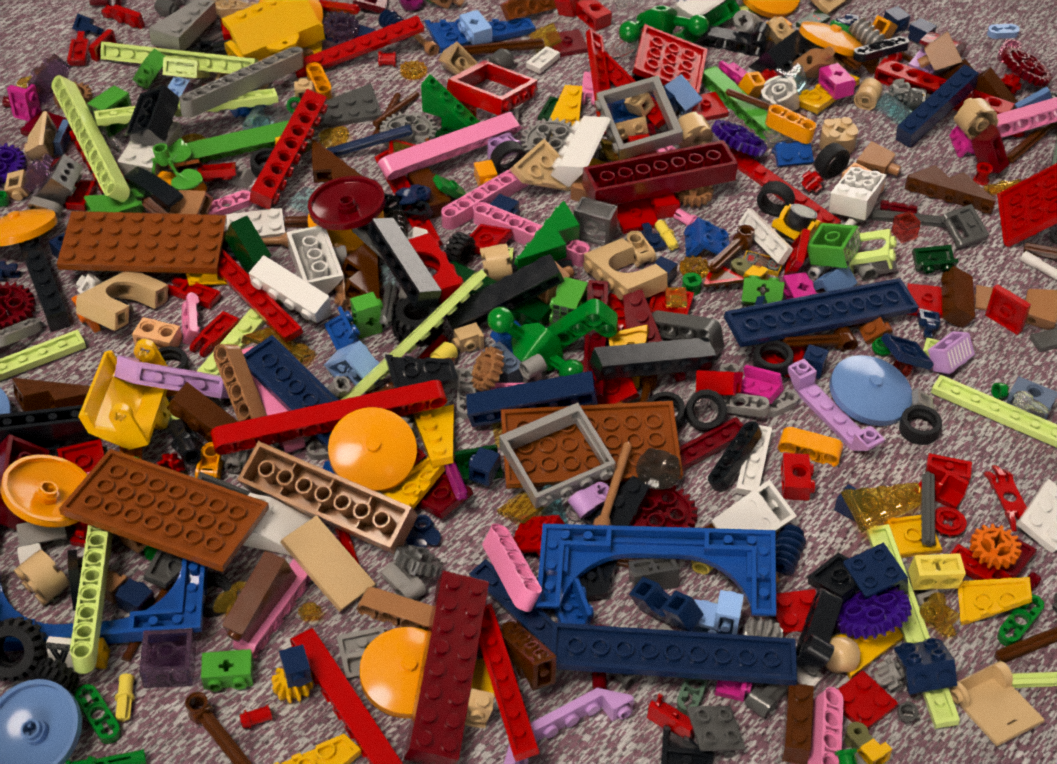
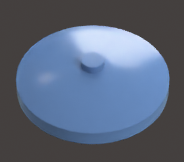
(870, 390)
(38, 723)

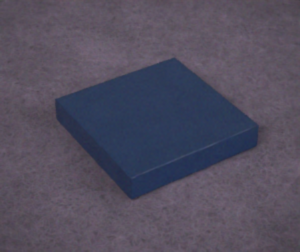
(907, 351)

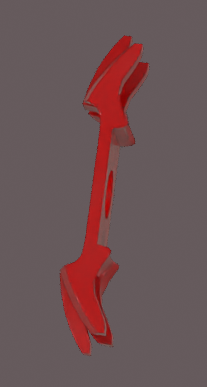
(1013, 508)

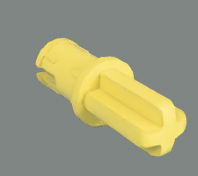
(666, 234)
(124, 697)

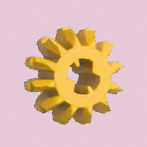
(281, 689)

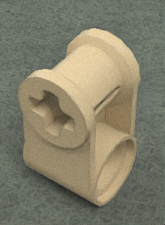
(642, 250)

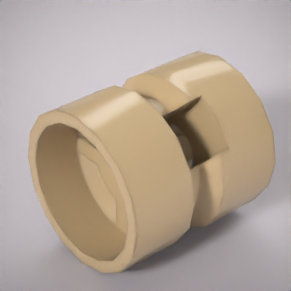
(868, 94)

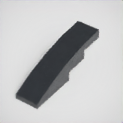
(153, 186)

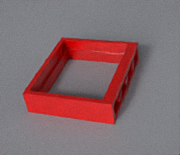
(463, 87)

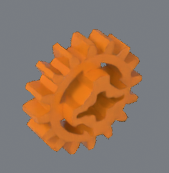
(984, 542)

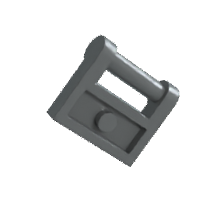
(969, 223)

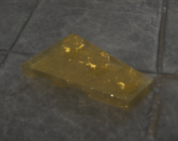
(298, 350)

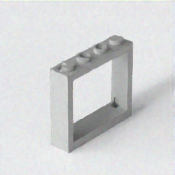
(649, 143)
(544, 427)

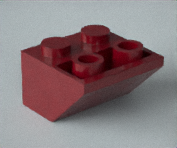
(990, 149)

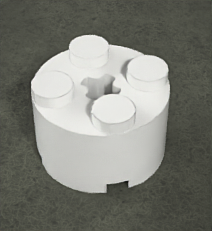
(781, 92)

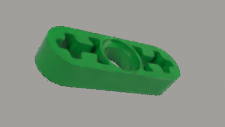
(1020, 630)
(98, 704)

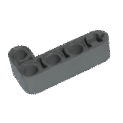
(684, 326)

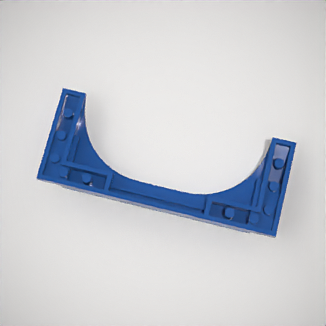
(740, 554)
(176, 610)

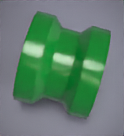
(692, 282)

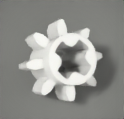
(87, 282)

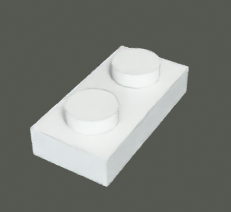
(542, 60)

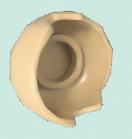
(845, 655)

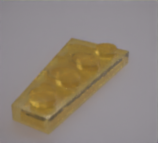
(880, 504)

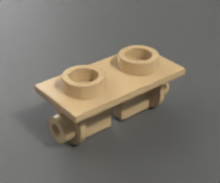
(632, 127)

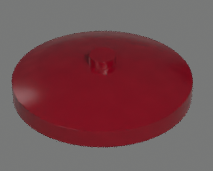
(346, 203)

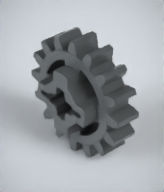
(418, 561)

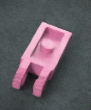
(587, 88)
(189, 318)

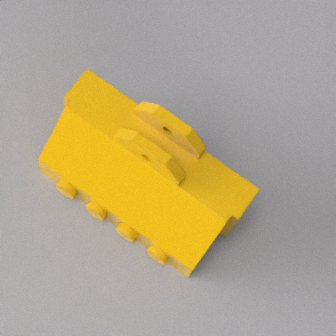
(272, 28)
(125, 410)

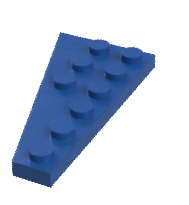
(448, 33)

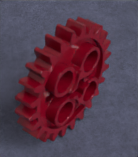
(1026, 66)
(18, 303)
(667, 509)

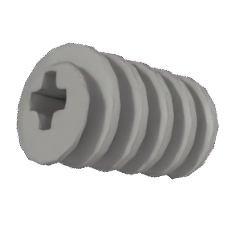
(746, 21)
(864, 32)

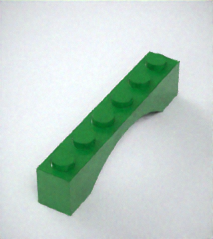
(715, 17)

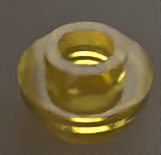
(309, 611)

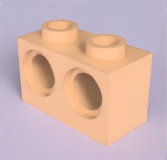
(159, 332)

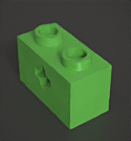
(149, 69)
(754, 283)
(366, 314)
(227, 669)

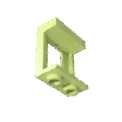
(183, 68)
(885, 253)

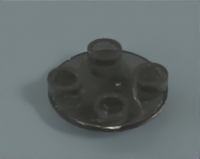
(658, 469)

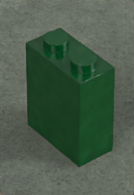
(246, 243)

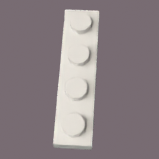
(767, 237)
(753, 467)

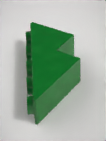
(441, 103)
(551, 238)

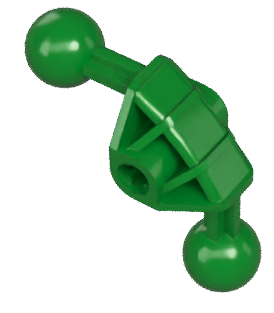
(663, 19)
(533, 340)

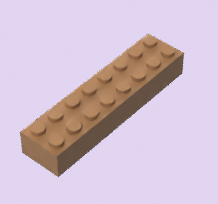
(329, 496)

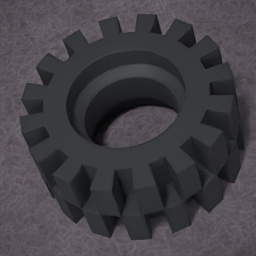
(460, 248)
(56, 672)

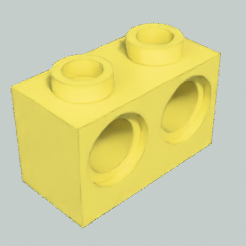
(936, 571)

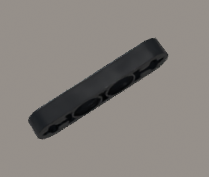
(880, 49)
(414, 212)
(721, 474)

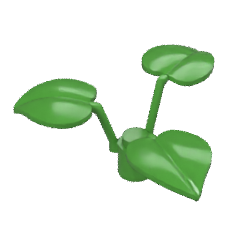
(175, 153)

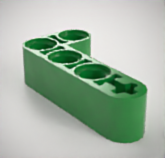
(583, 319)

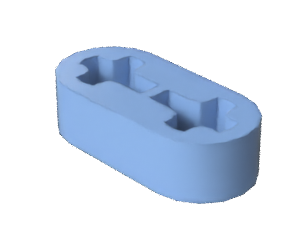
(1002, 31)

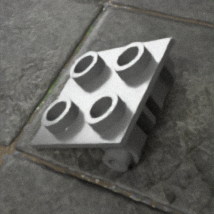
(716, 729)

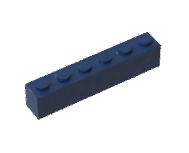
(937, 106)
(567, 390)

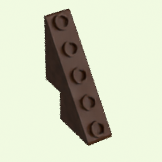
(987, 82)
(327, 165)
(956, 189)
(363, 272)
(45, 394)
(529, 656)

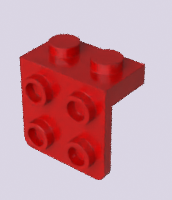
(530, 533)

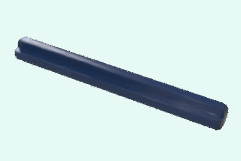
(371, 140)

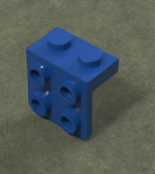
(704, 235)

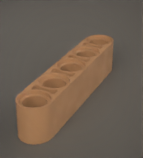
(238, 382)
(395, 609)

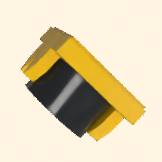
(796, 218)

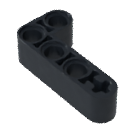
(738, 41)
(813, 646)

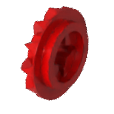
(949, 514)

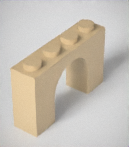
(606, 259)
(100, 303)

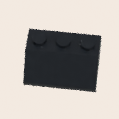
(782, 53)
(152, 116)

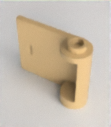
(995, 703)

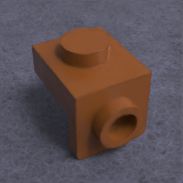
(874, 330)

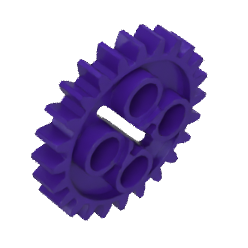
(739, 138)
(10, 161)
(875, 614)

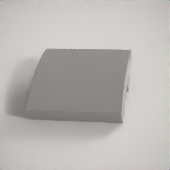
(355, 641)

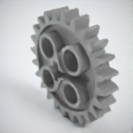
(421, 125)
(552, 131)

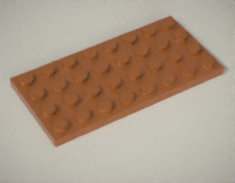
(142, 242)
(567, 451)
(165, 509)

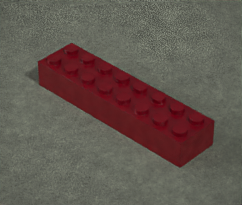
(660, 173)
(446, 670)

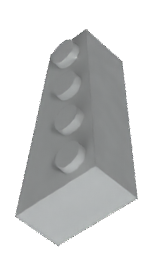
(184, 25)

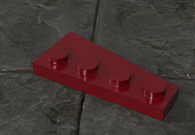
(639, 314)

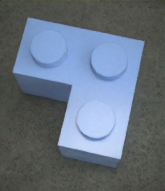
(352, 361)
(720, 617)

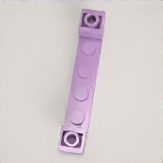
(168, 377)
(803, 381)
(613, 703)

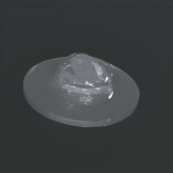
(623, 50)

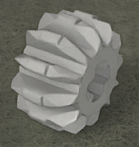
(762, 627)

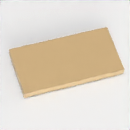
(327, 563)

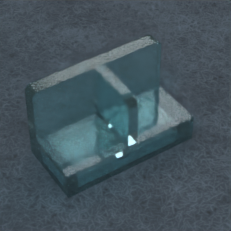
(257, 118)

